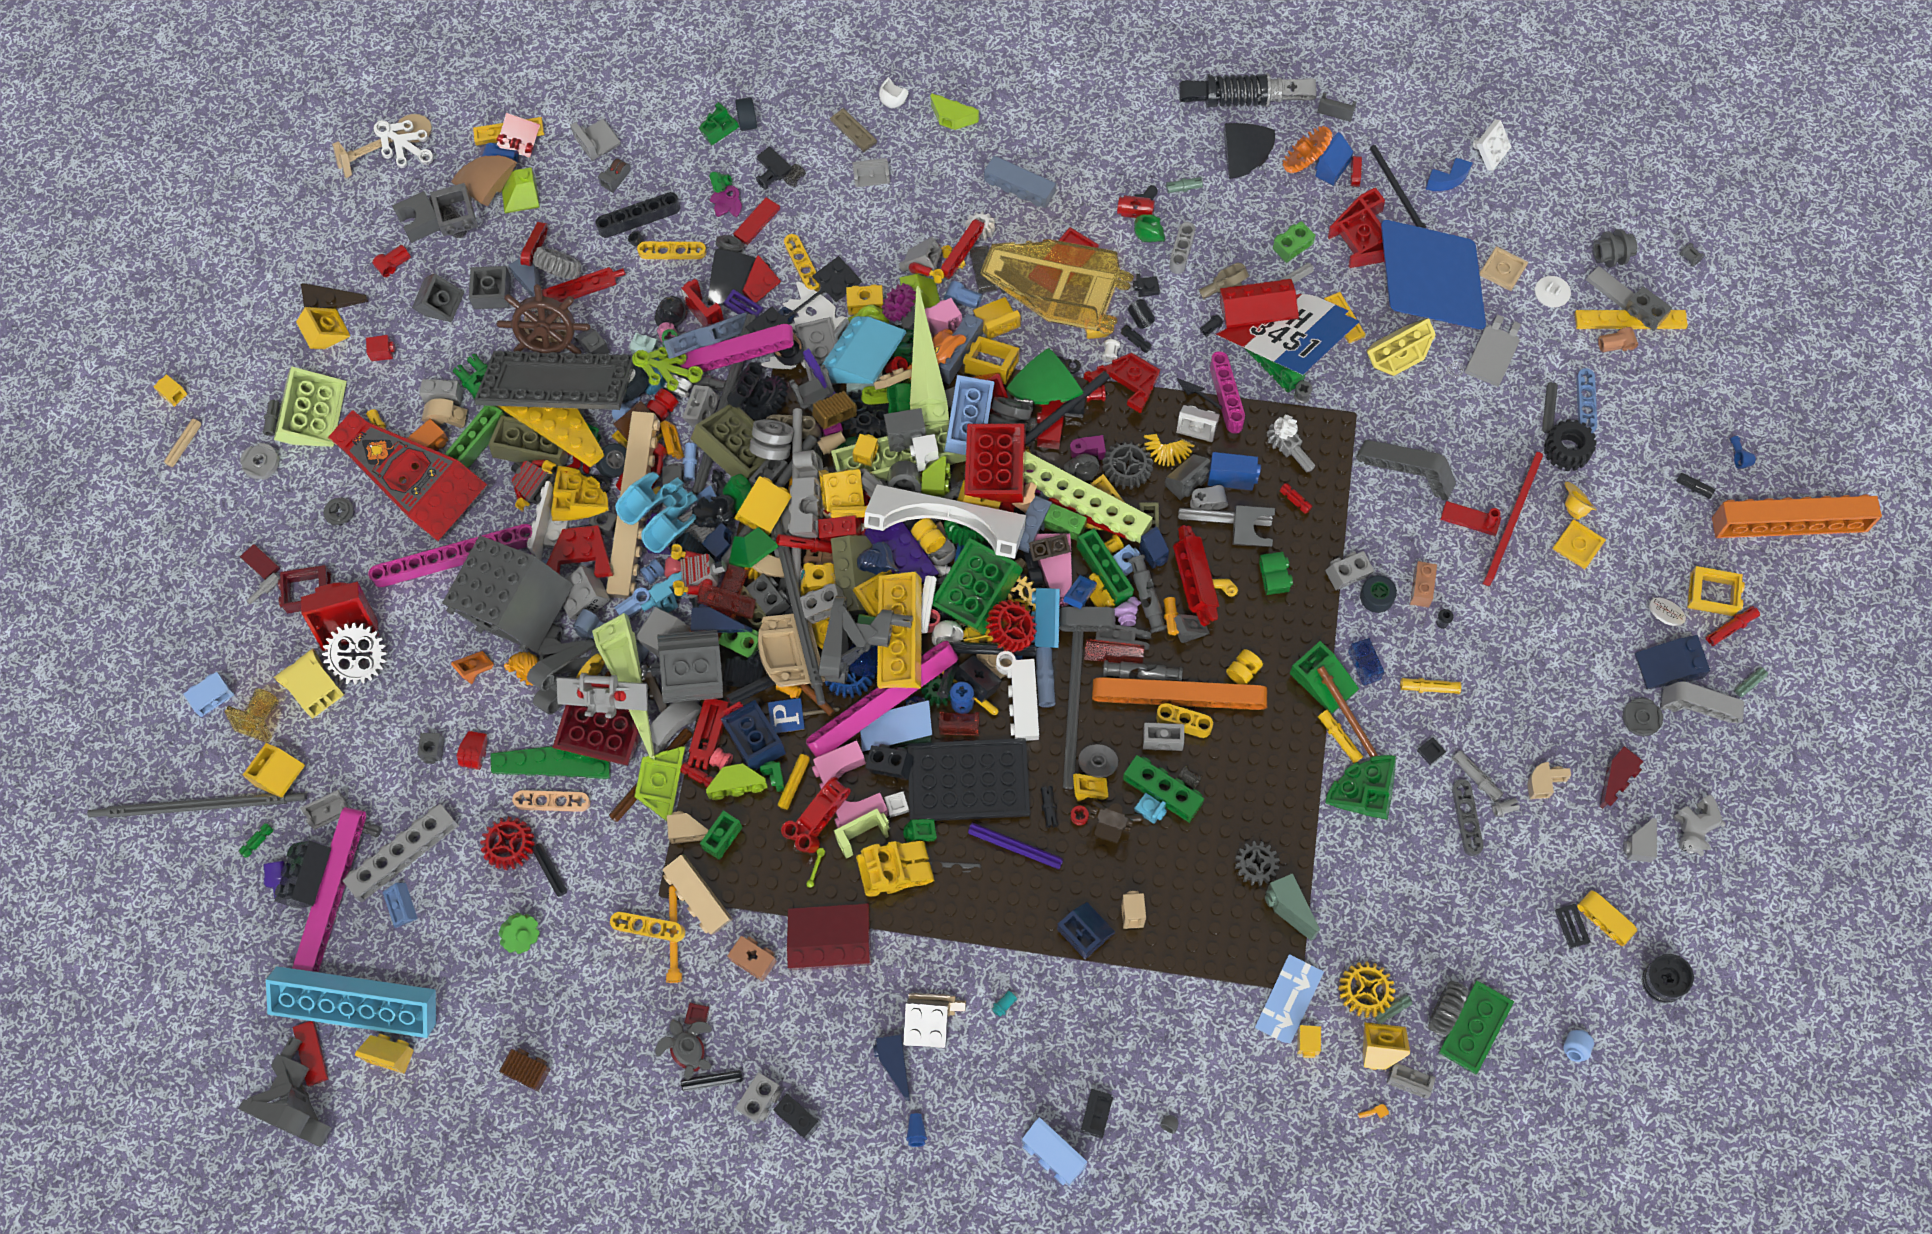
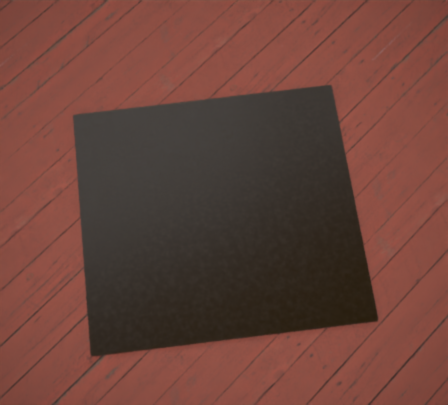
(1255, 765)

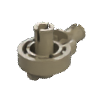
(1228, 277)

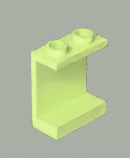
(859, 826)

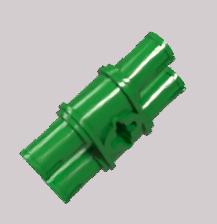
(471, 382)

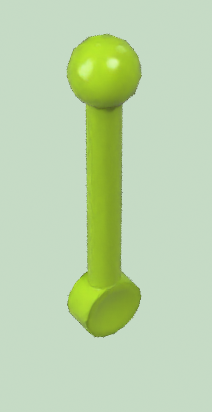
(820, 852)

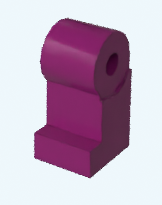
(1088, 445)

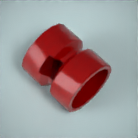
(662, 403)

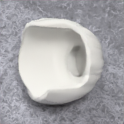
(892, 95)
(947, 631)

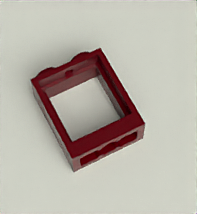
(321, 573)

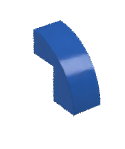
(1443, 181)

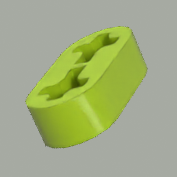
(873, 396)

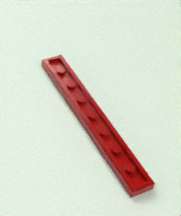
(1513, 519)

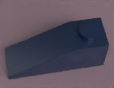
(707, 618)
(892, 1059)

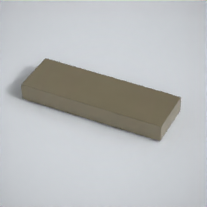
(853, 130)

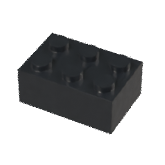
(302, 874)

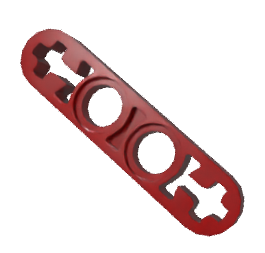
(534, 241)
(962, 248)

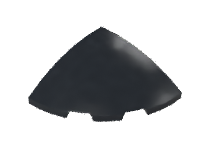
(1246, 147)
(728, 272)

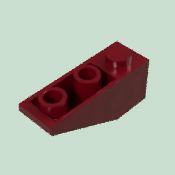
(1617, 774)

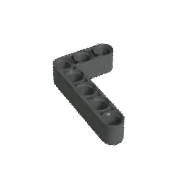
(1411, 461)

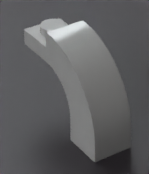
(670, 721)

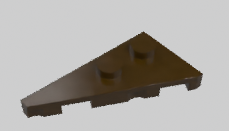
(325, 297)

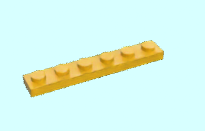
(1621, 319)

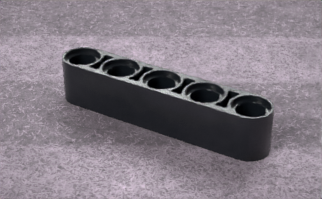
(644, 209)

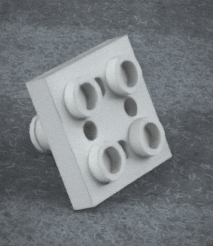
(1493, 144)

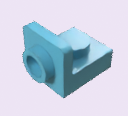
(1151, 808)

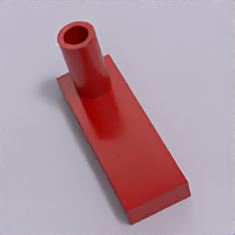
(1472, 518)

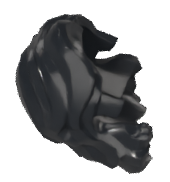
(715, 512)

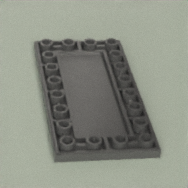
(555, 380)

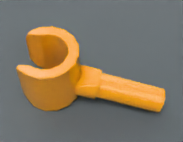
(1381, 1111)

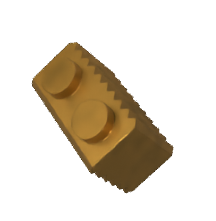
(834, 410)

